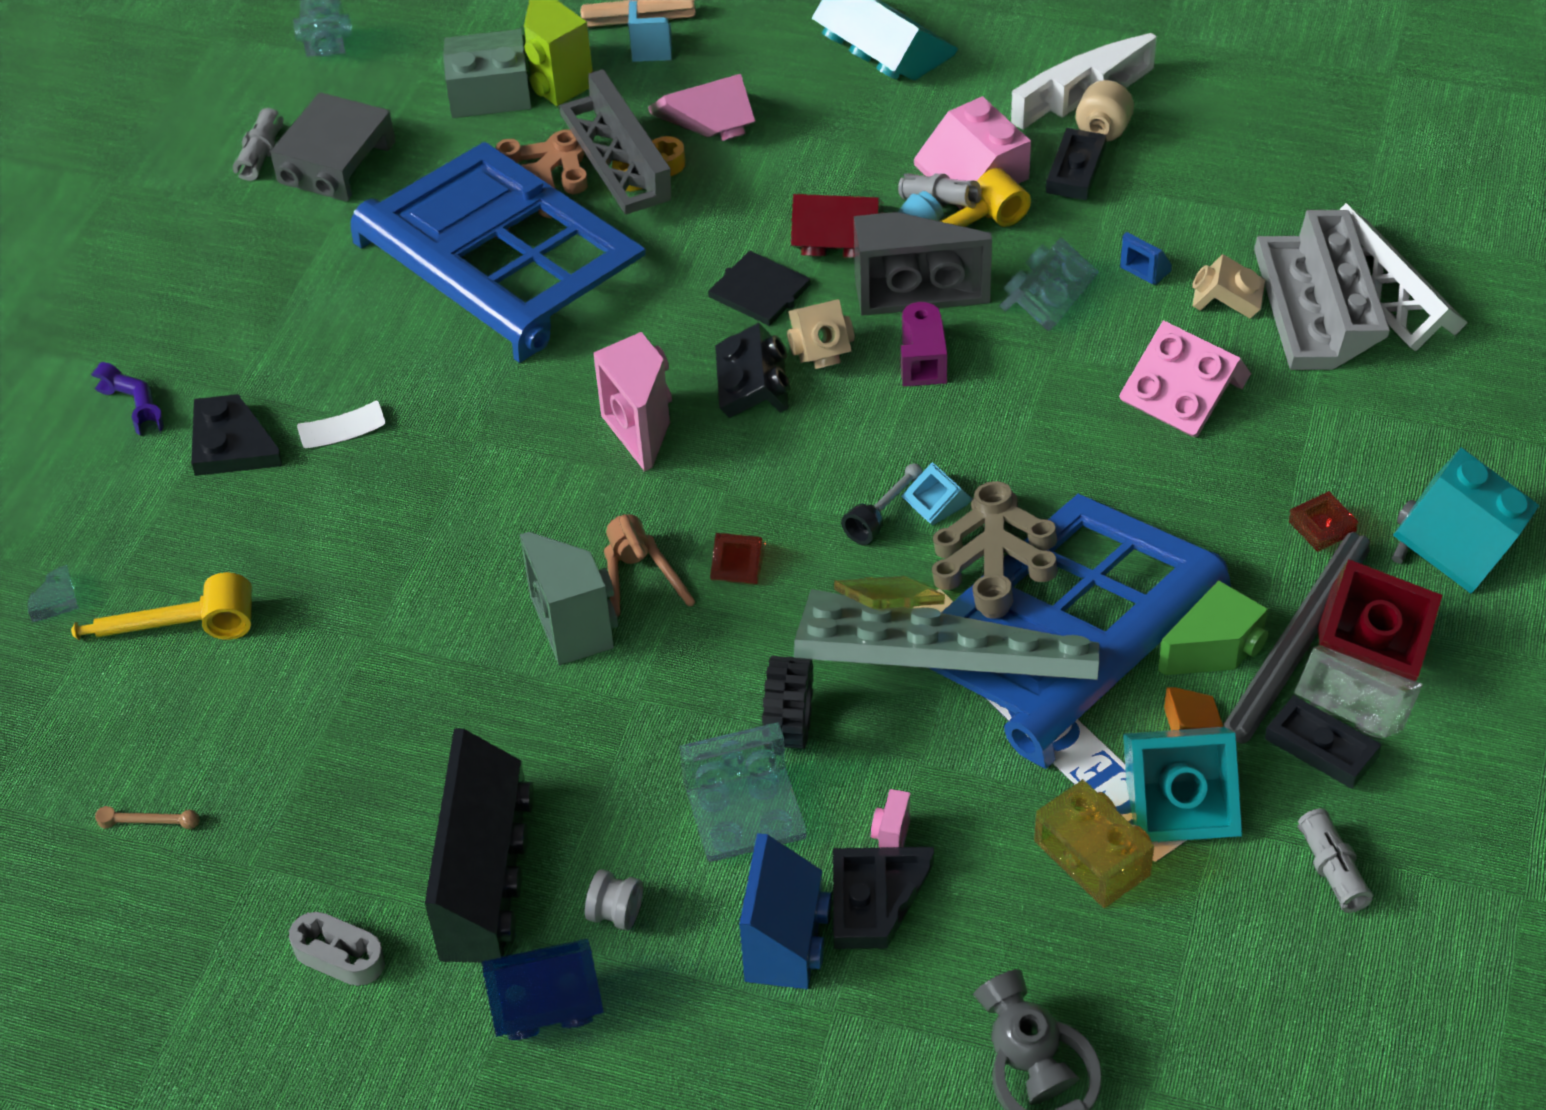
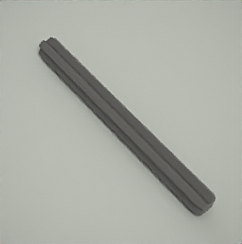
(1292, 643)

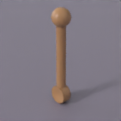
(107, 818)

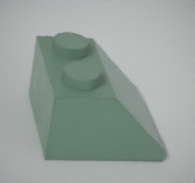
(569, 597)

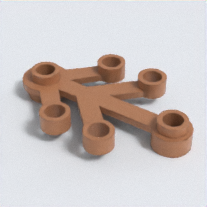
(559, 150)

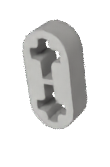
(333, 955)

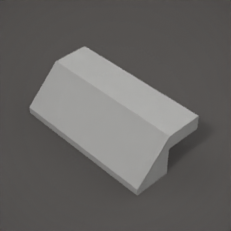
(1321, 292)

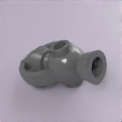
(1027, 1041)

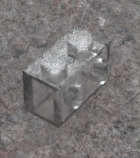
(1358, 691)

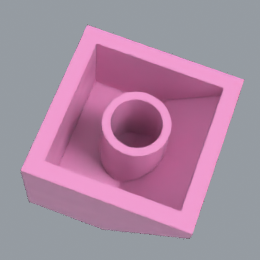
(974, 141)
(634, 395)

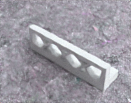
(1410, 283)

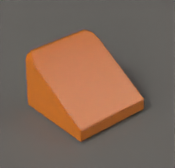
(1190, 710)

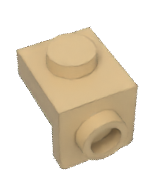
(1230, 284)

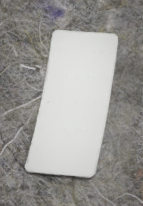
(341, 427)

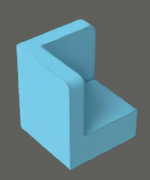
(648, 36)

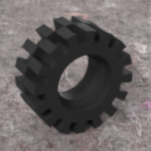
(789, 698)

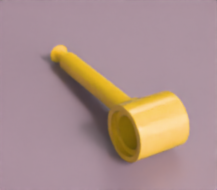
(1000, 199)
(222, 608)

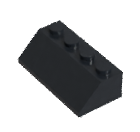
(477, 851)

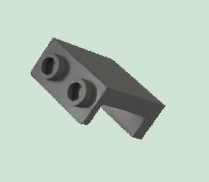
(330, 144)

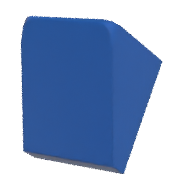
(1144, 259)

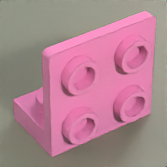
(1182, 379)

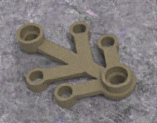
(992, 506)

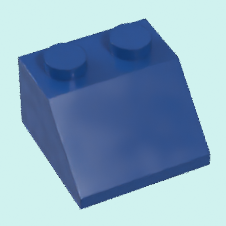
(782, 916)

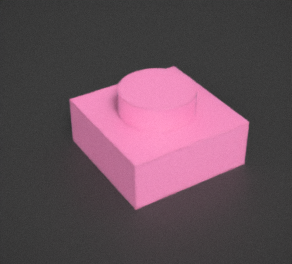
(892, 823)

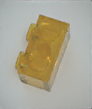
(1094, 843)

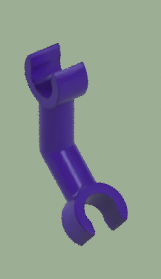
(114, 380)

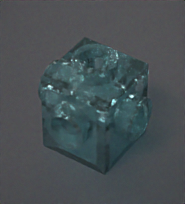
(322, 27)

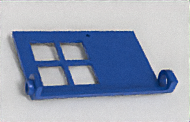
(466, 206)
(1052, 704)

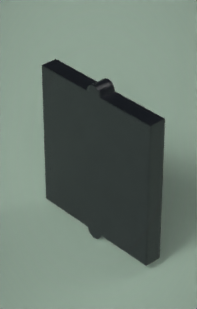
(759, 288)

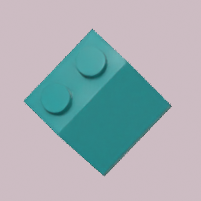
(1466, 520)
(1184, 783)

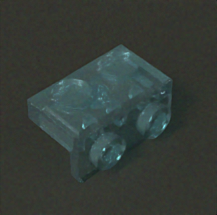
(1051, 284)

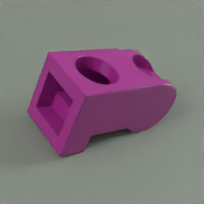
(923, 346)

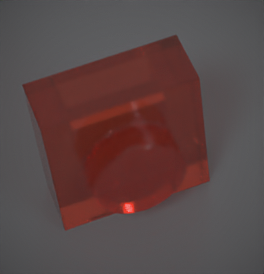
(1322, 521)

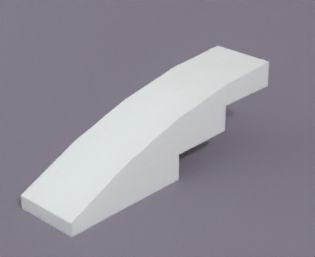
(1064, 85)

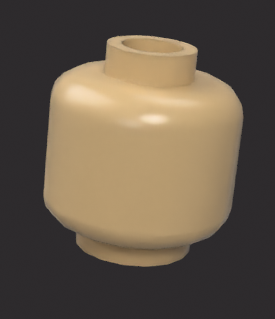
(1105, 109)

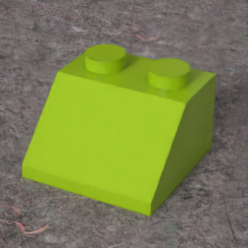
(557, 51)

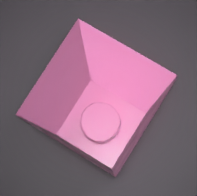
(708, 108)

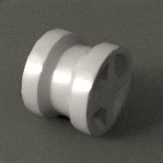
(613, 899)

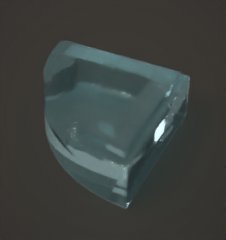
(53, 596)

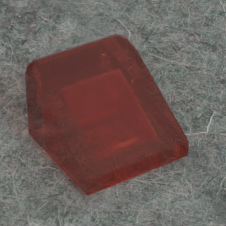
(737, 558)

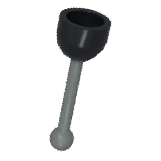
(865, 521)

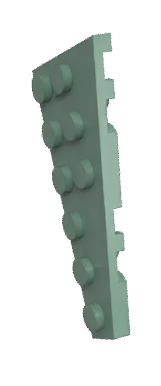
(848, 631)

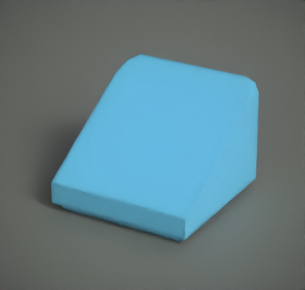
(935, 495)

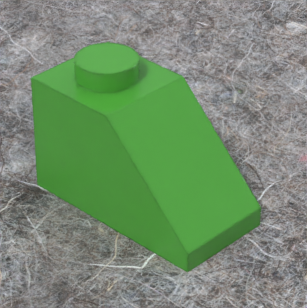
(1215, 634)

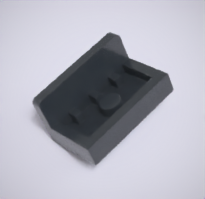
(751, 371)

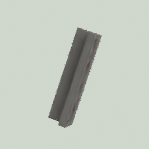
(629, 145)

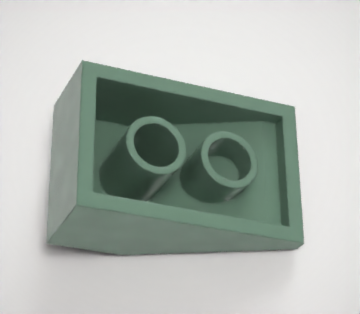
(486, 73)

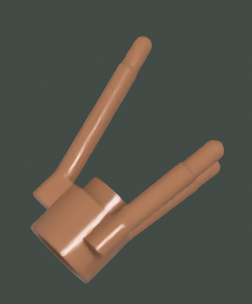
(631, 545)

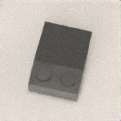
(919, 260)

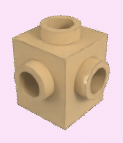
(836, 332)

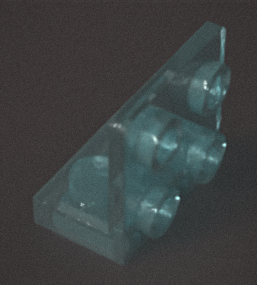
(740, 790)

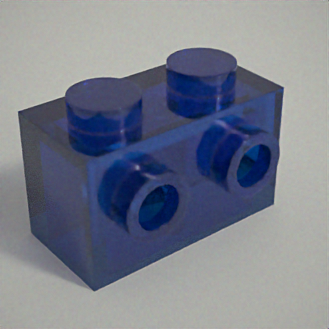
(542, 989)

